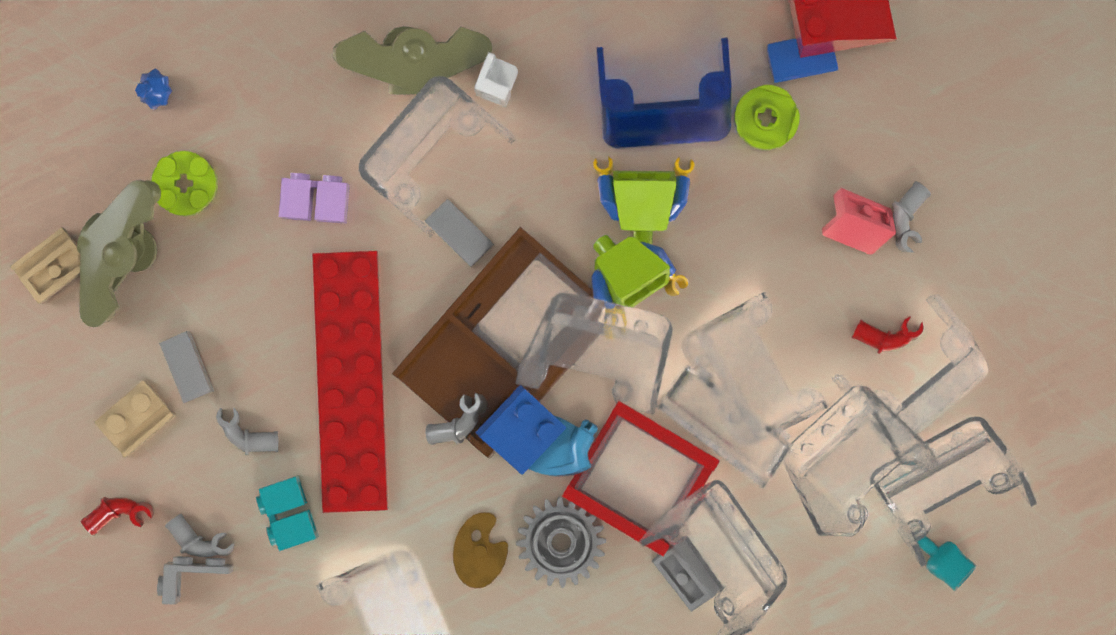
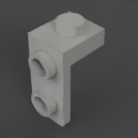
(170, 583)

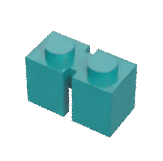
(291, 529)

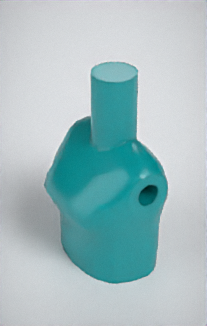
(947, 562)

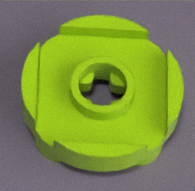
(783, 109)
(197, 196)

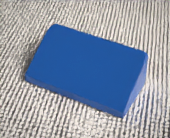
(787, 64)

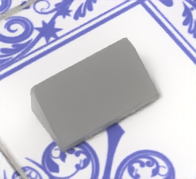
(459, 232)
(186, 366)
(686, 575)

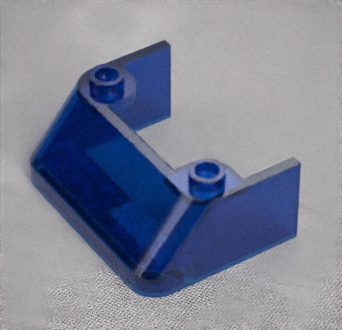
(668, 122)

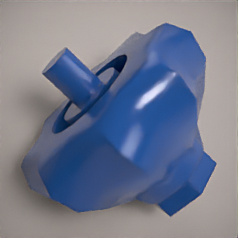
(154, 89)

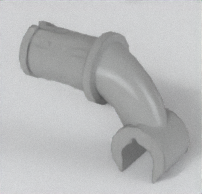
(904, 212)
(459, 427)
(247, 441)
(194, 544)

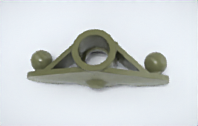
(411, 56)
(113, 247)

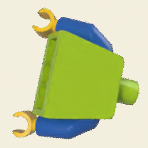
(643, 198)
(632, 271)

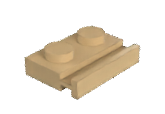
(49, 266)
(134, 418)

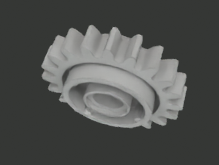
(555, 562)

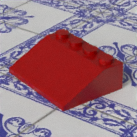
(840, 24)

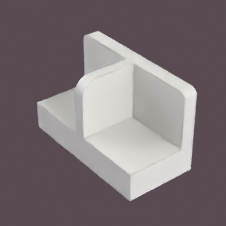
(496, 80)

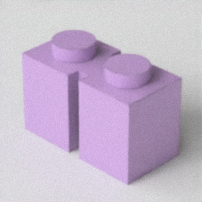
(297, 198)

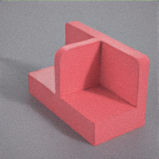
(860, 222)

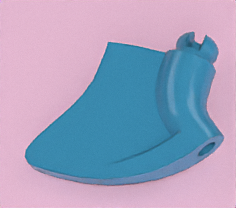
(568, 452)

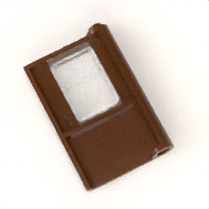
(487, 349)

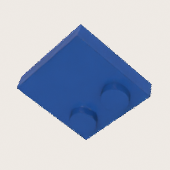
(521, 430)

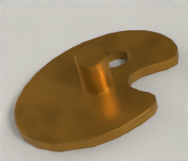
(481, 560)

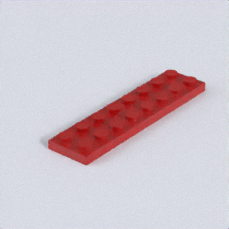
(350, 381)

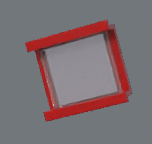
(638, 474)

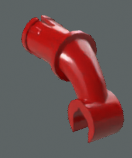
(885, 341)
(113, 508)

